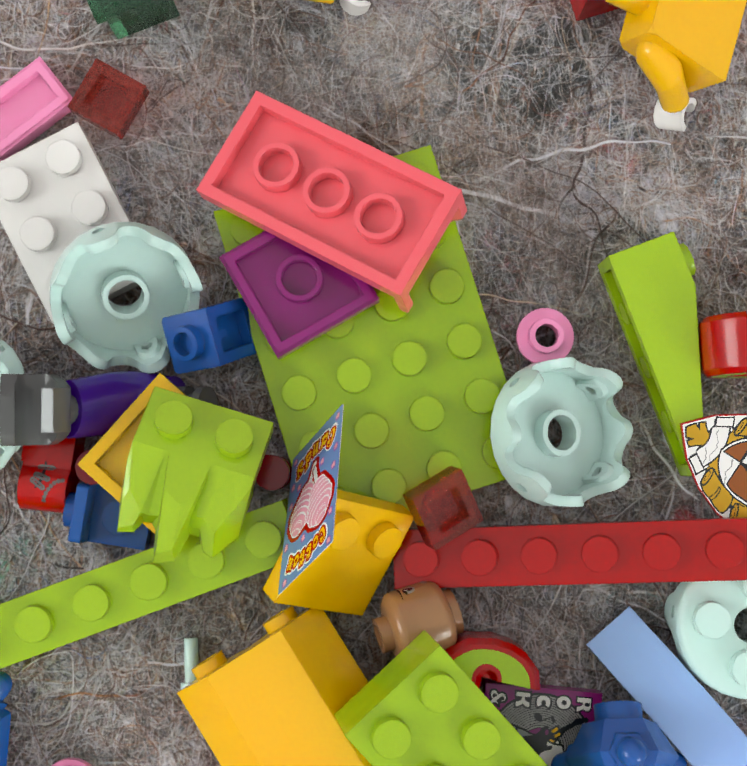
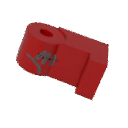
(48, 475)

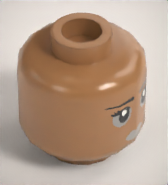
(417, 609)

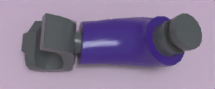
(49, 409)

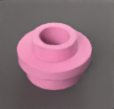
(526, 335)

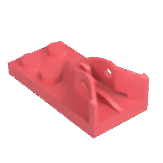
(332, 196)

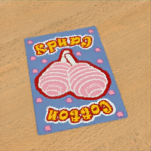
(312, 500)

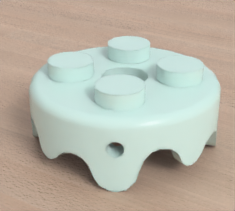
(115, 333)
(591, 427)
(704, 633)

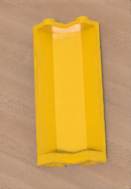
(279, 696)

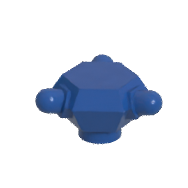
(619, 739)

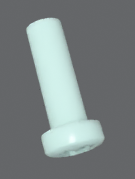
(191, 659)

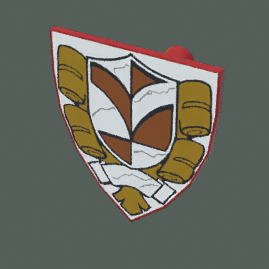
(718, 460)

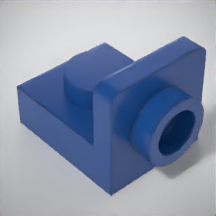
(209, 336)
(94, 518)

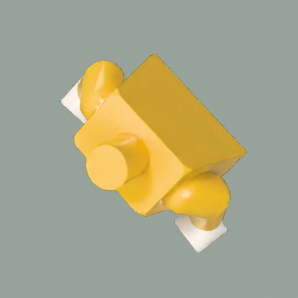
(680, 48)

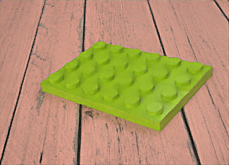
(409, 382)

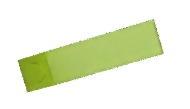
(658, 315)

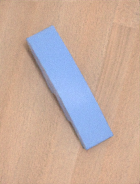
(669, 693)

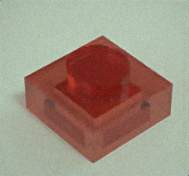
(108, 99)
(443, 507)

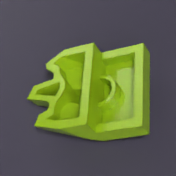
(191, 472)

